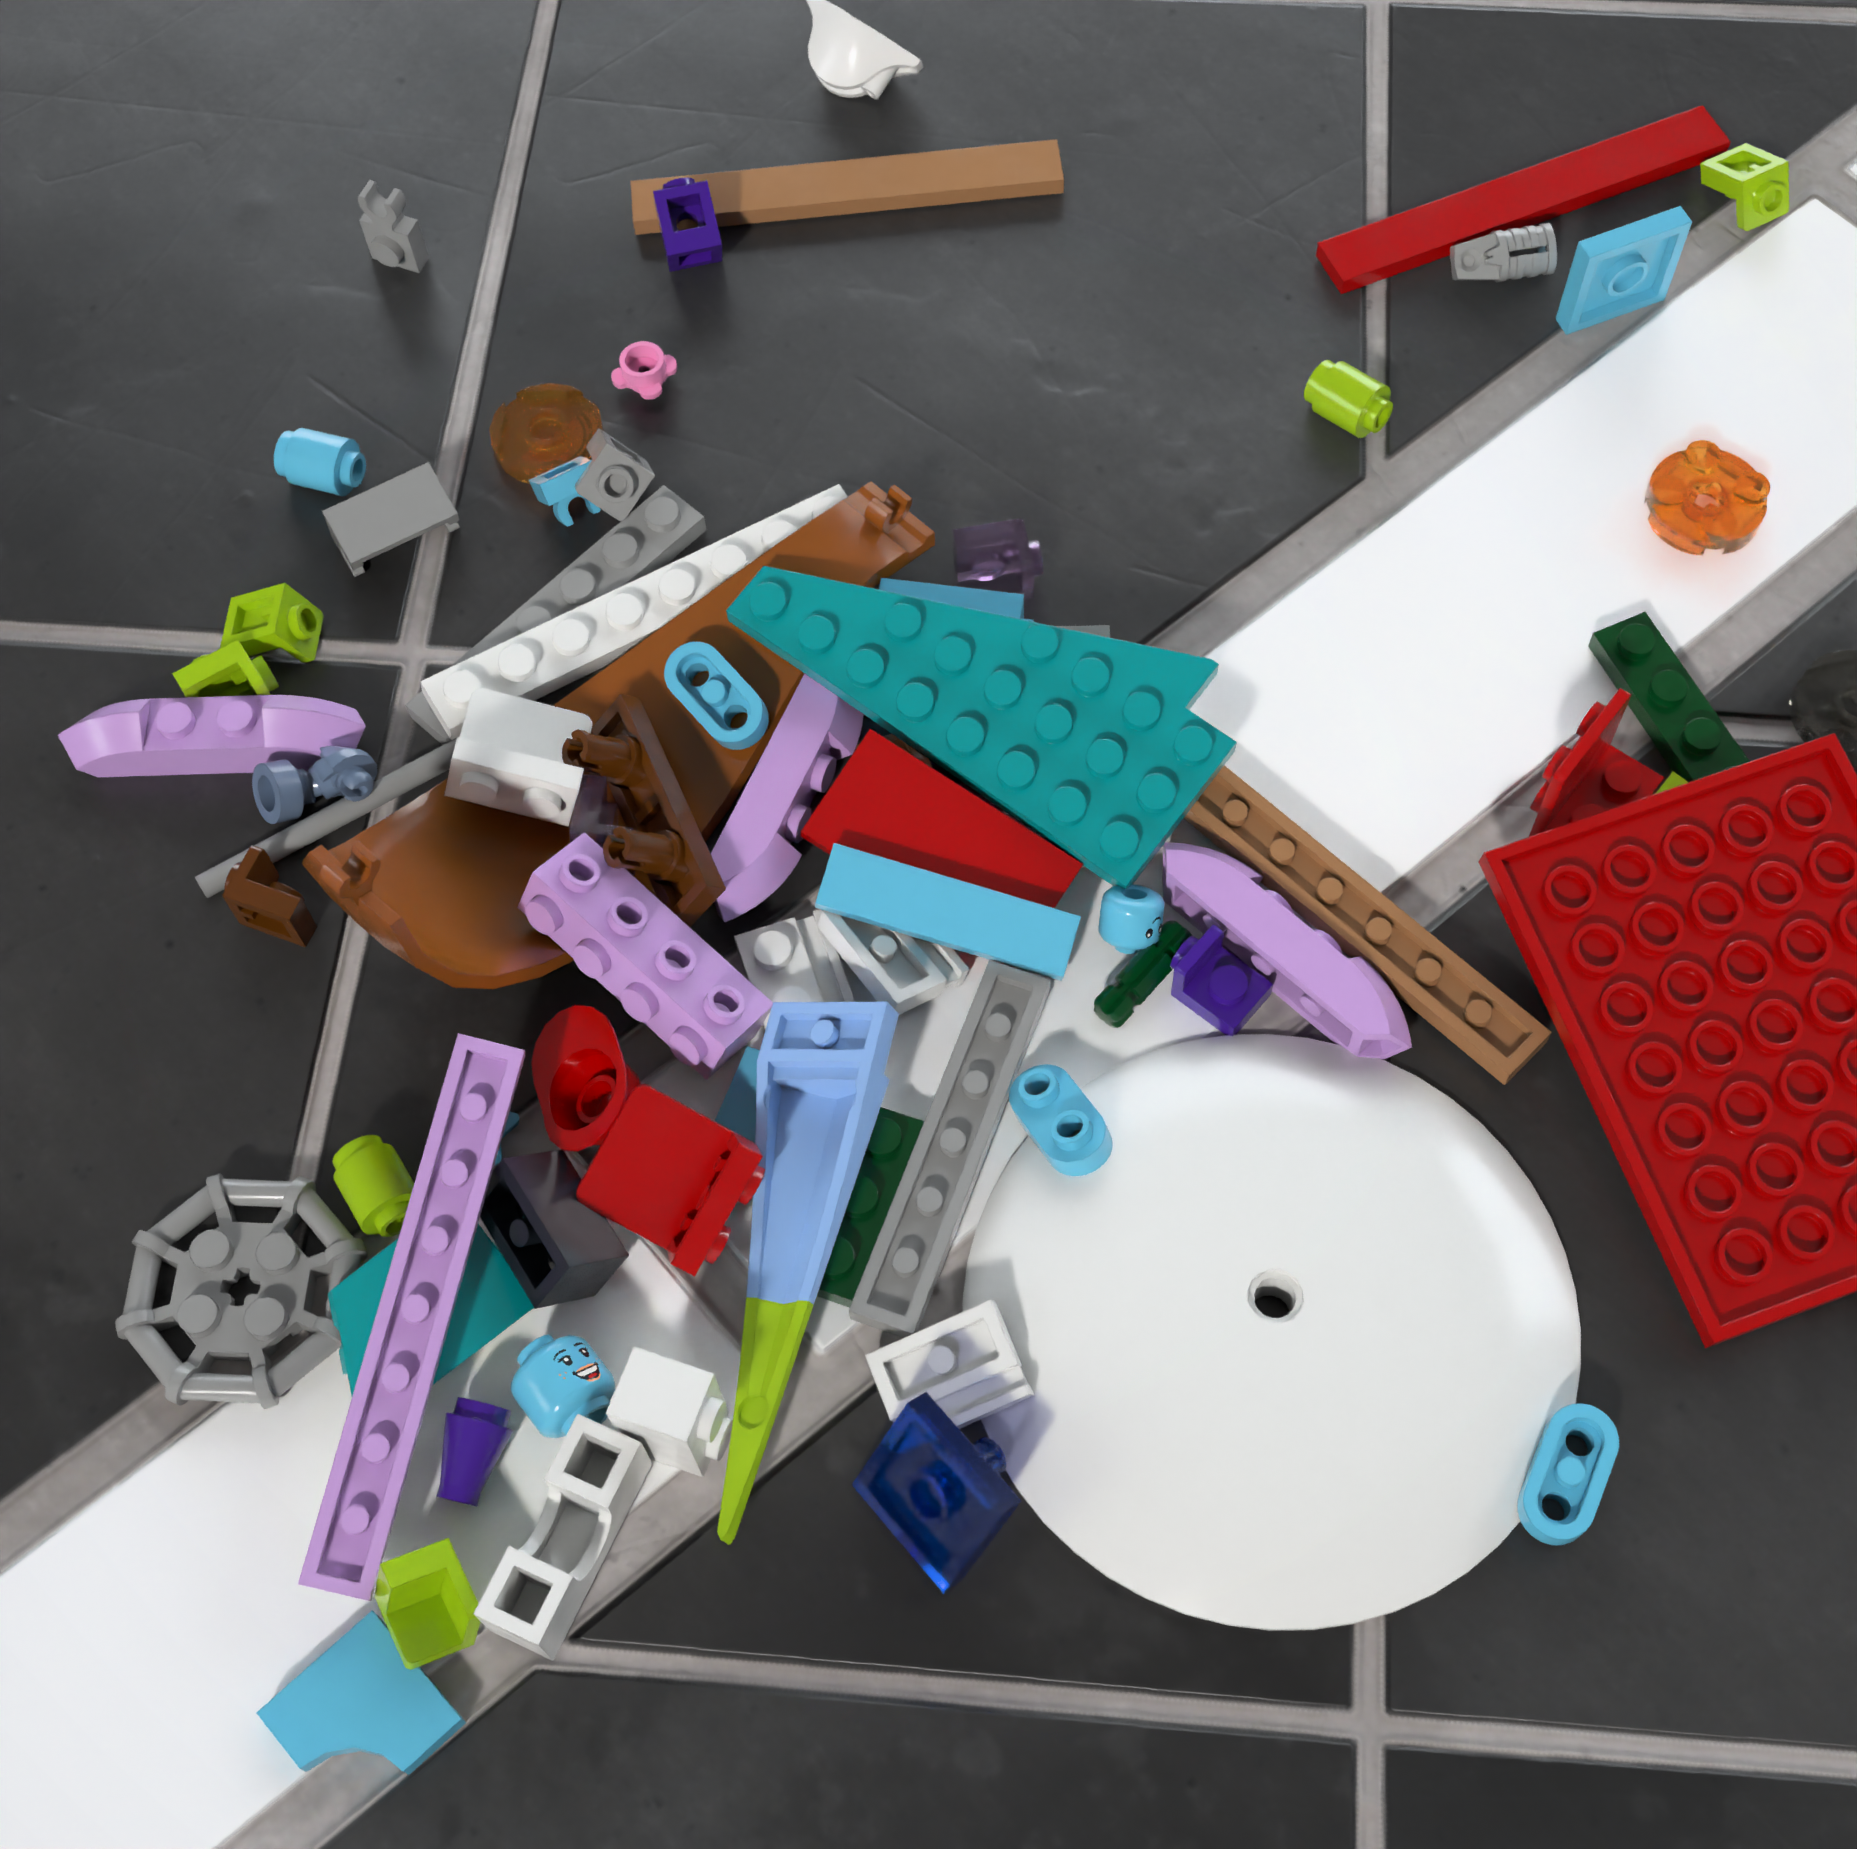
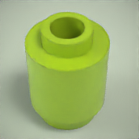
(1349, 398)
(373, 1184)

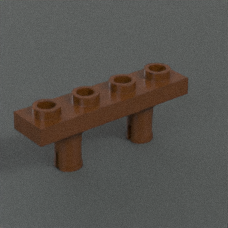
(652, 803)

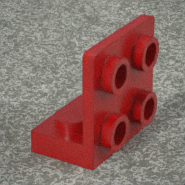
(1592, 773)

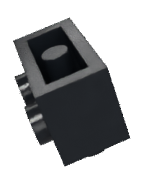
(545, 1233)

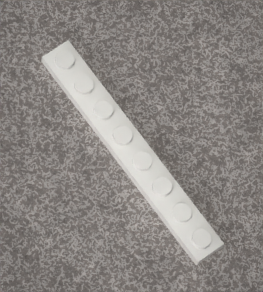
(610, 624)

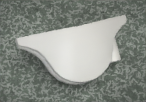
(853, 56)

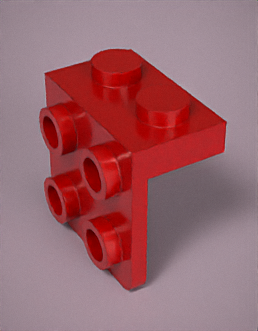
(671, 1177)

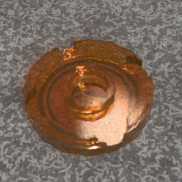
(543, 429)

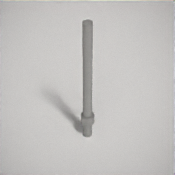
(336, 814)

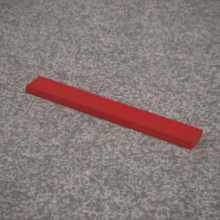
(1521, 198)

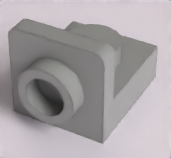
(614, 476)

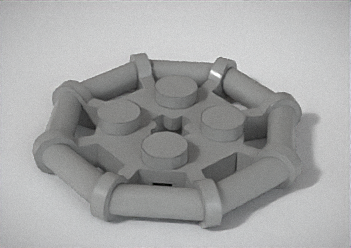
(209, 1270)

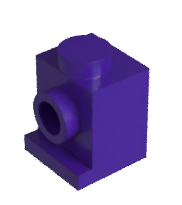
(694, 246)

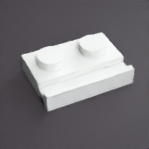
(793, 962)
(893, 964)
(959, 1362)

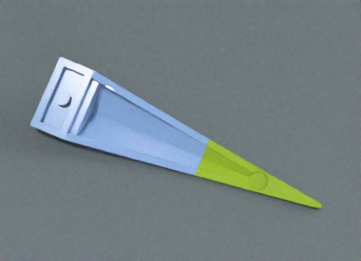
(813, 1124)

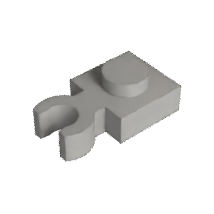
(390, 234)

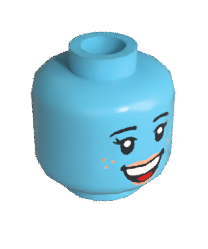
(561, 1381)

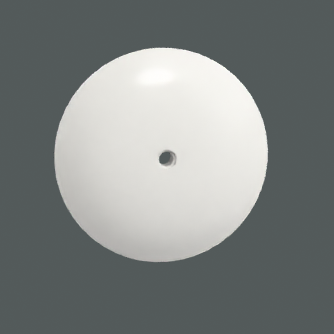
(1302, 1456)

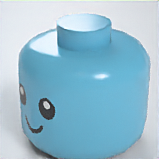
(1131, 918)

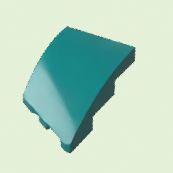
(484, 1308)

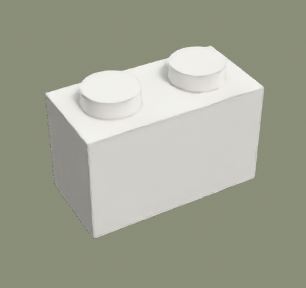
(671, 1411)

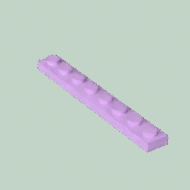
(412, 1320)

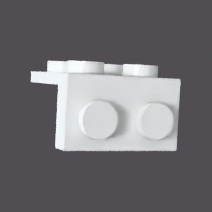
(514, 757)

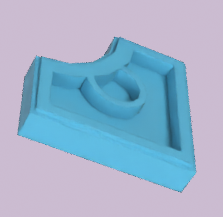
(363, 1702)

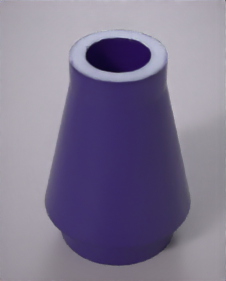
(471, 1449)

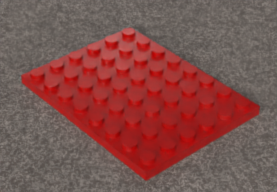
(1713, 1018)

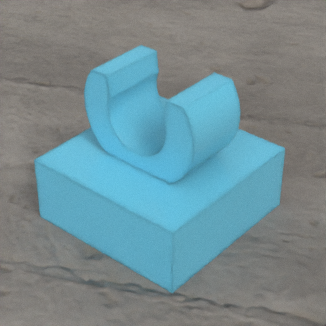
(558, 488)

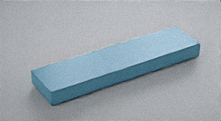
(947, 911)

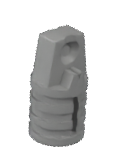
(1489, 255)

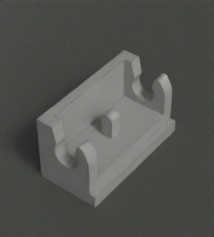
(389, 516)

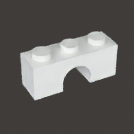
(587, 1500)

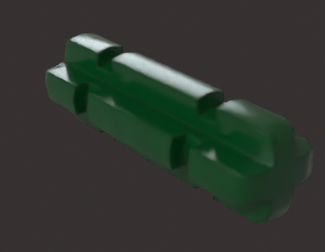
(1140, 976)

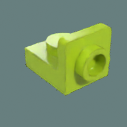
(1752, 178)
(274, 620)

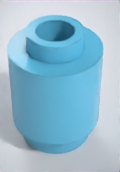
(319, 461)

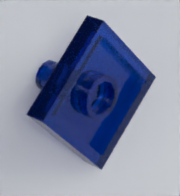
(937, 1490)

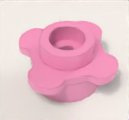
(643, 369)

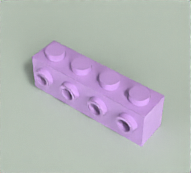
(644, 956)

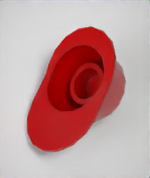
(580, 1077)

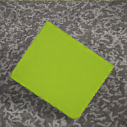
(427, 1604)

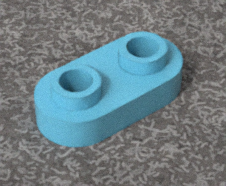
(718, 698)
(1057, 1115)
(1568, 1478)

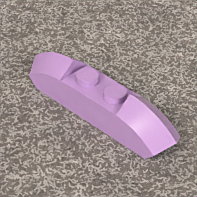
(208, 734)
(800, 759)
(1306, 966)

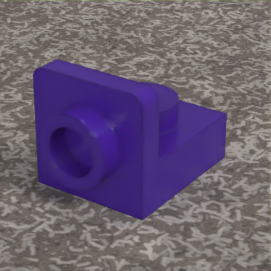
(1217, 982)

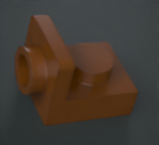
(265, 903)

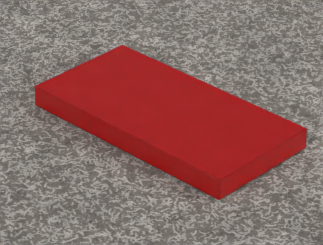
(918, 817)

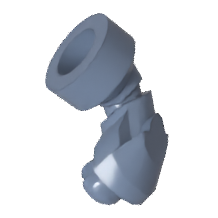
(284, 790)

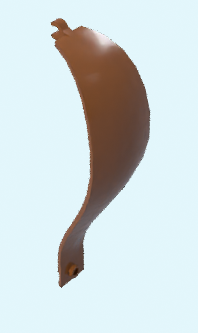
(449, 873)

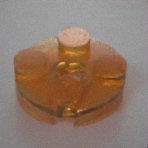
(1713, 473)

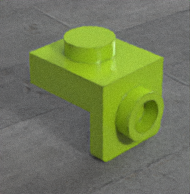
(226, 674)

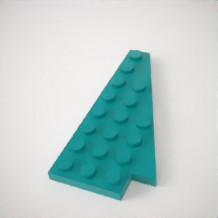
(1040, 719)

